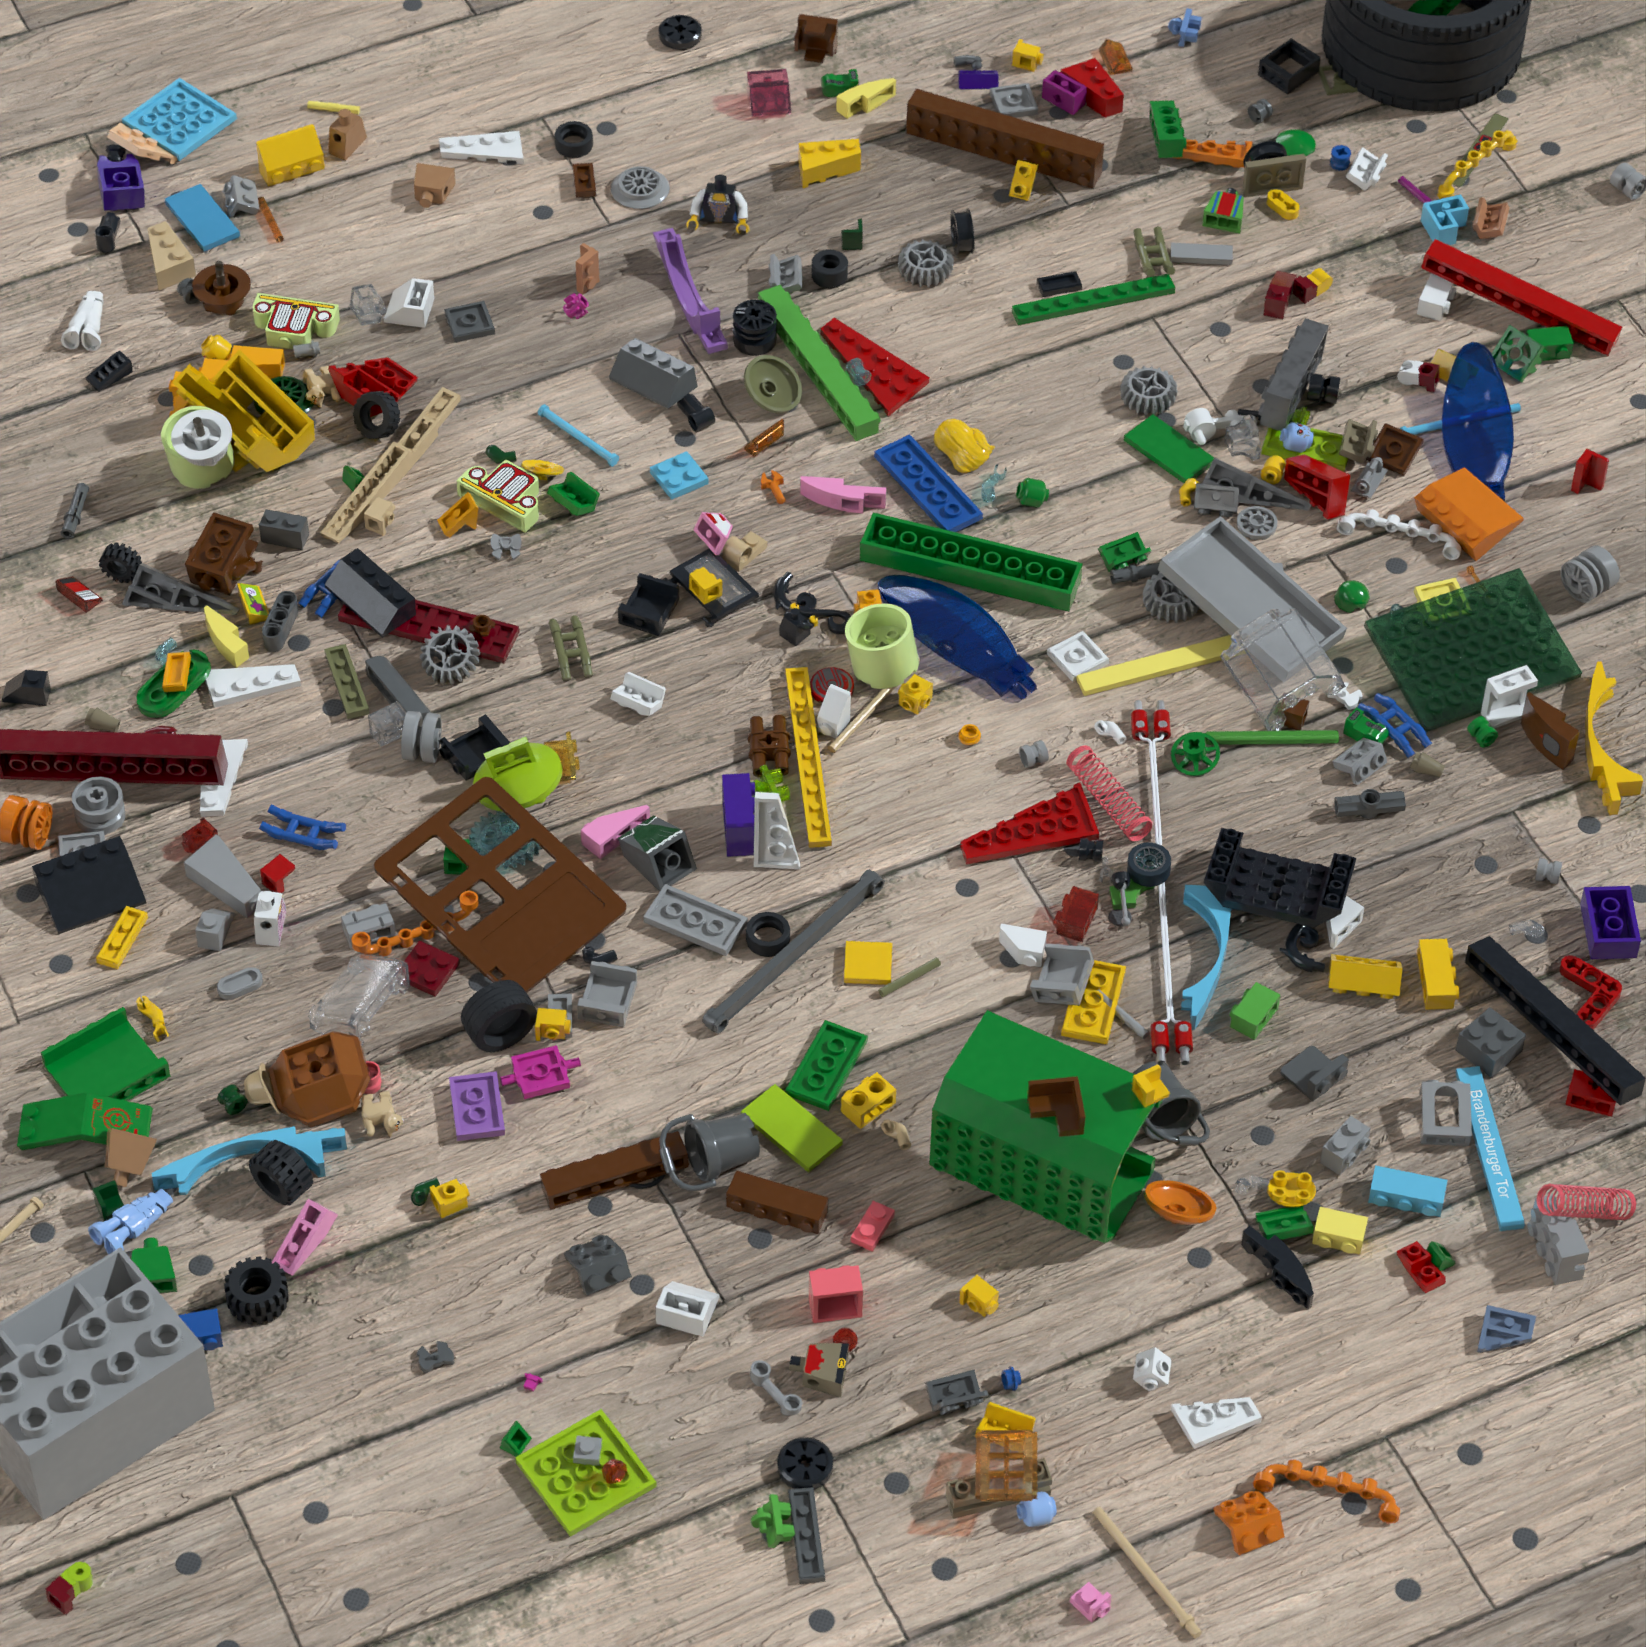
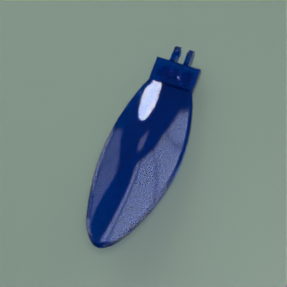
(1478, 418)
(959, 632)

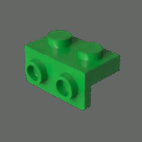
(575, 495)
(1124, 552)

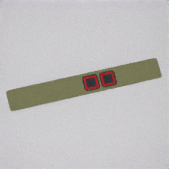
(1496, 123)

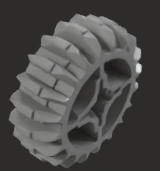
(925, 263)
(1148, 390)
(1171, 603)
(451, 638)

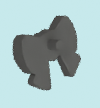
(436, 1359)

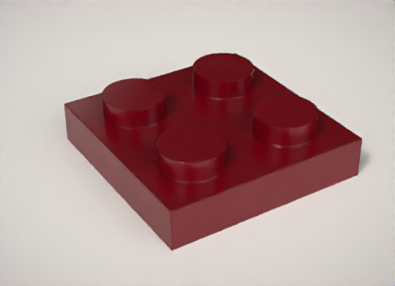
(430, 968)

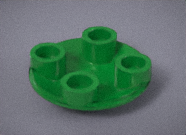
(1297, 142)

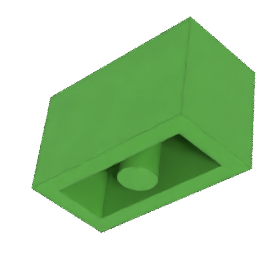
(1254, 1010)

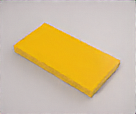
(1093, 1017)

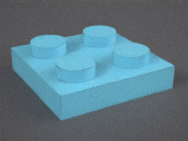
(679, 475)

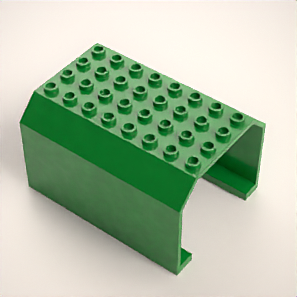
(990, 1141)

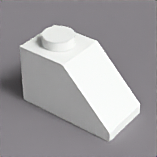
(834, 712)
(1343, 924)
(1024, 944)

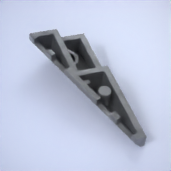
(1252, 489)
(159, 590)

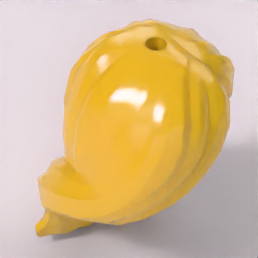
(962, 444)

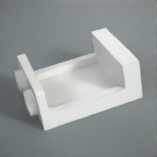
(1506, 696)

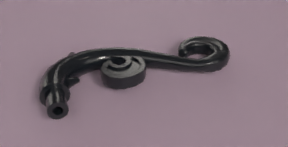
(810, 603)
(1311, 940)

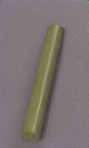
(909, 977)

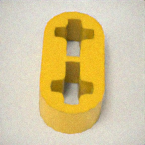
(1283, 204)

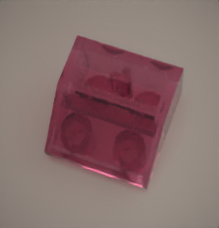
(768, 92)

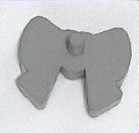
(499, 543)

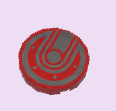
(825, 677)

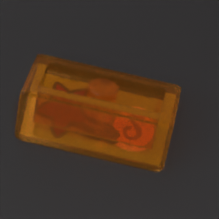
(1115, 57)
(765, 439)

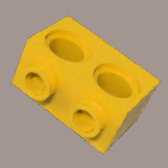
(870, 1103)

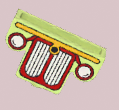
(294, 320)
(504, 493)

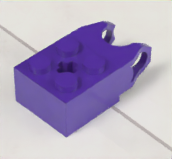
(120, 183)

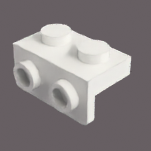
(1366, 168)
(639, 694)

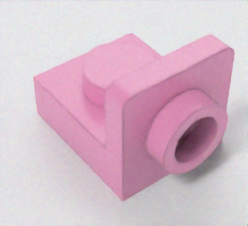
(1091, 1602)

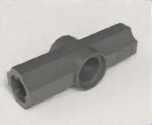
(1369, 803)

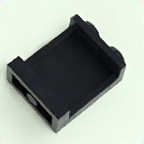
(649, 604)
(468, 750)

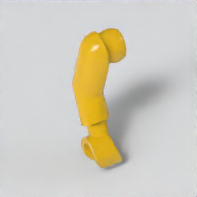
(155, 1014)

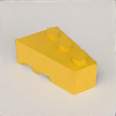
(827, 159)

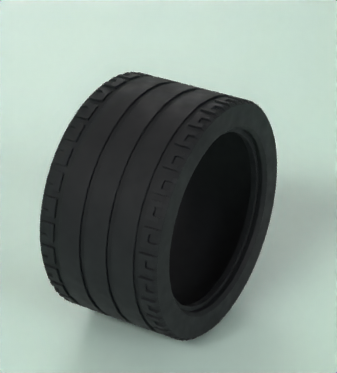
(1423, 58)

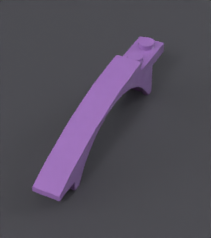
(701, 319)

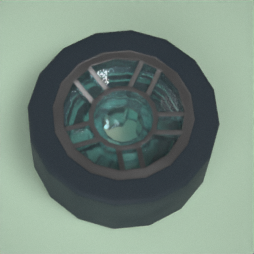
(1149, 864)

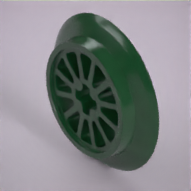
(295, 390)

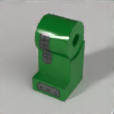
(833, 85)
(1361, 727)

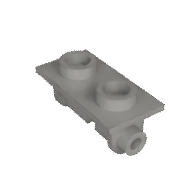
(1370, 478)

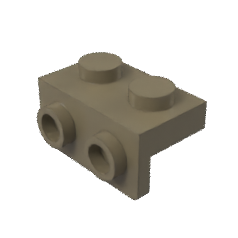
(1358, 440)

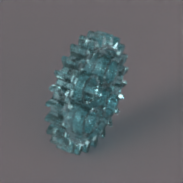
(493, 831)

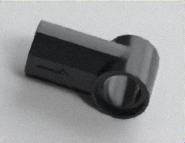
(107, 232)
(698, 415)

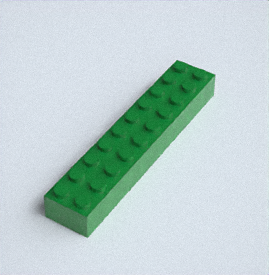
(971, 561)

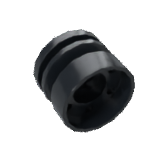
(754, 327)

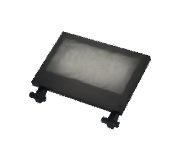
(735, 589)

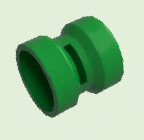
(1482, 731)

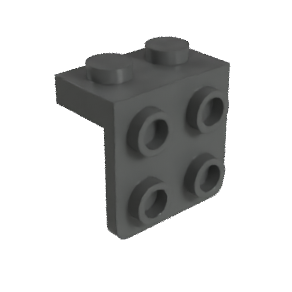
(1314, 1072)
(598, 1263)
(955, 1390)

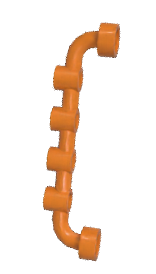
(362, 943)
(1293, 1471)

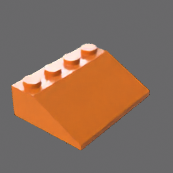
(1467, 512)

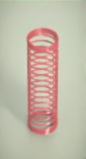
(1135, 822)
(1612, 1192)

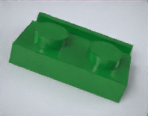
(1284, 1222)

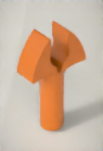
(773, 485)

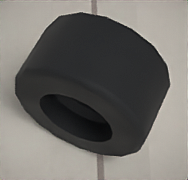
(829, 268)

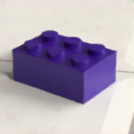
(738, 814)
(1610, 922)

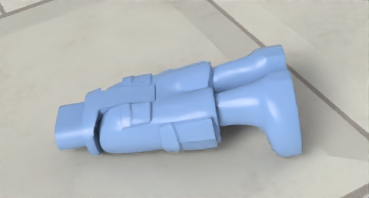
(130, 1219)

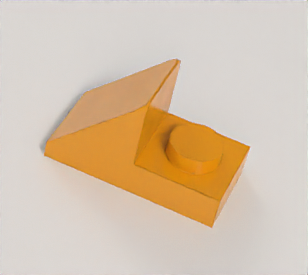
(461, 513)

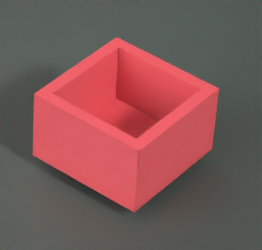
(835, 1293)

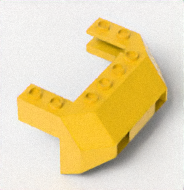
(276, 435)

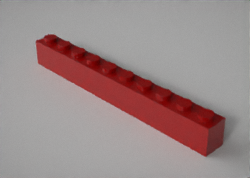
(1520, 296)

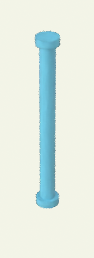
(544, 411)

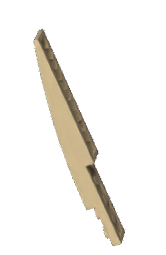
(392, 466)

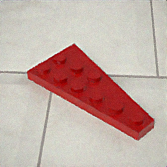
(891, 378)
(1036, 828)

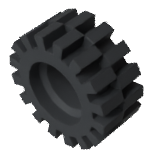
(120, 562)

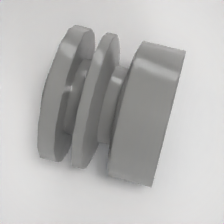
(1590, 574)

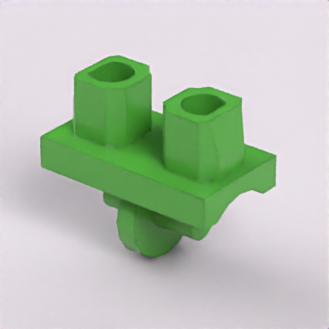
(770, 1518)

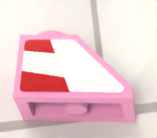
(713, 530)

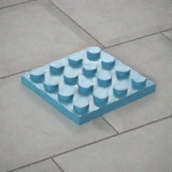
(180, 118)

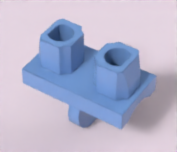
(1187, 27)

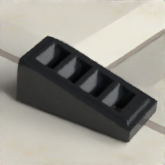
(117, 361)

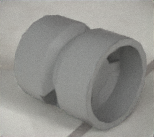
(1629, 181)

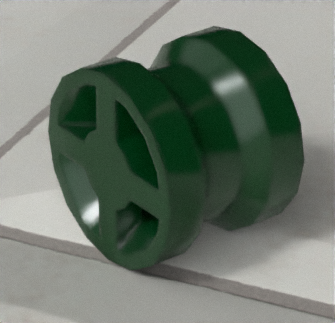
(232, 1099)

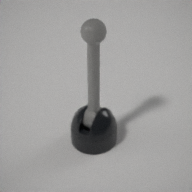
(1121, 881)

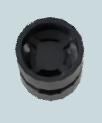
(1323, 388)

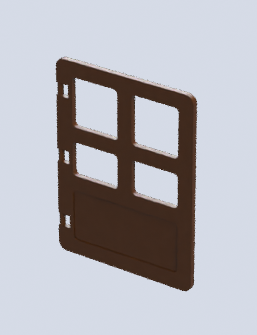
(534, 925)

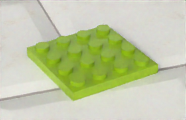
(578, 1491)

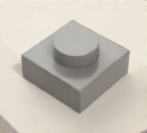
(587, 1450)

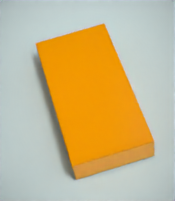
(176, 672)

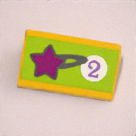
(253, 603)

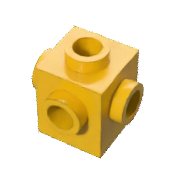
(915, 694)

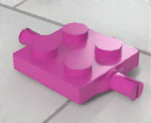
(540, 1072)

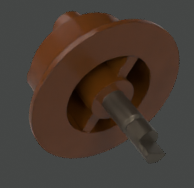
(221, 288)

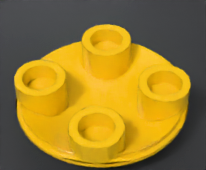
(1291, 1188)

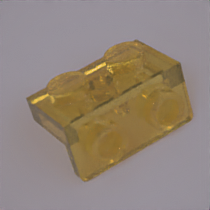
(565, 750)

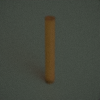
(270, 219)

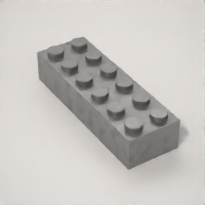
(1293, 374)

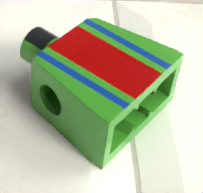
(1224, 211)

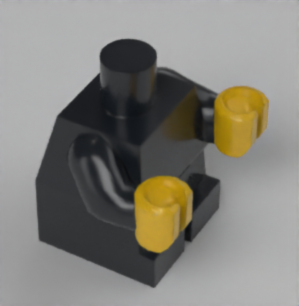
(795, 625)

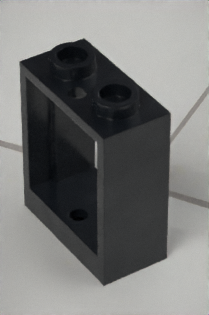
(1279, 77)

